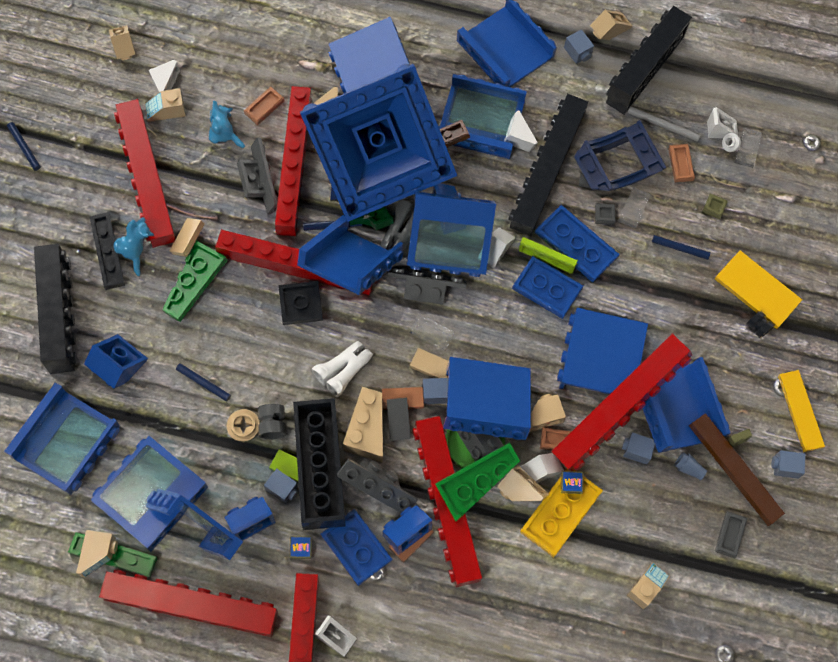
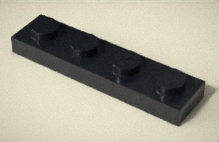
(107, 257)

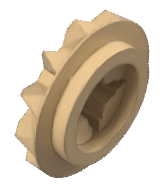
(236, 419)

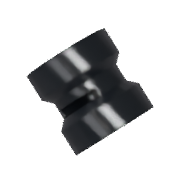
(760, 324)

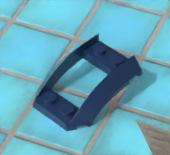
(642, 146)

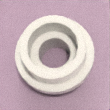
(736, 142)

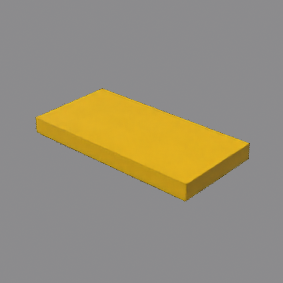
(758, 288)
(559, 516)

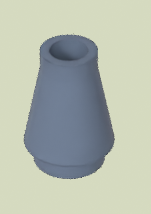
(688, 465)

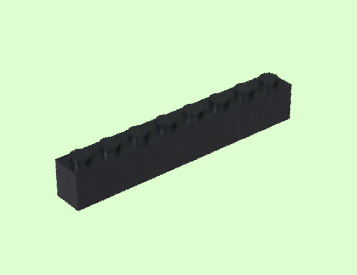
(548, 165)

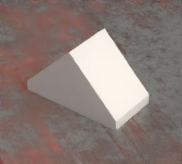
(164, 75)
(720, 124)
(520, 133)
(499, 245)
(543, 467)
(335, 636)

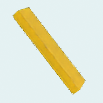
(801, 411)

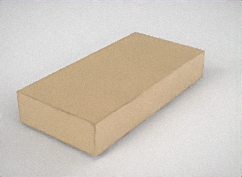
(187, 237)
(429, 364)

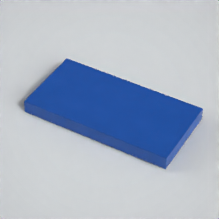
(574, 239)

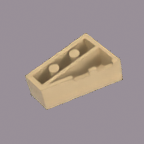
(365, 428)

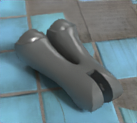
(393, 235)

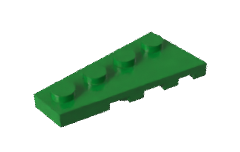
(192, 281)
(472, 482)

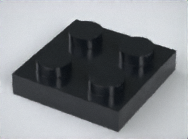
(300, 303)

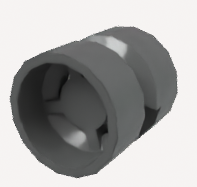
(271, 421)

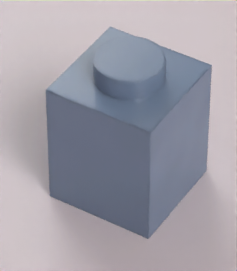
(579, 46)
(435, 390)
(638, 448)
(788, 464)
(281, 486)

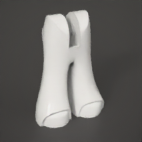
(326, 371)

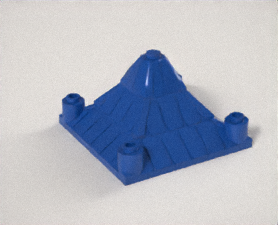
(379, 142)

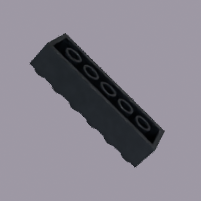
(648, 59)
(54, 309)
(318, 464)

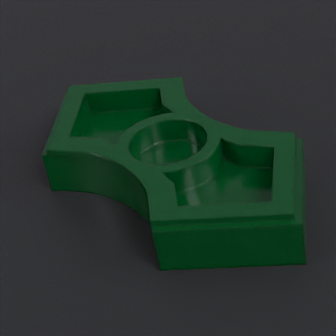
(377, 219)

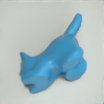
(221, 129)
(132, 244)

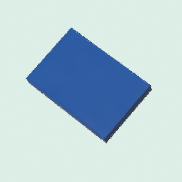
(547, 287)
(357, 548)

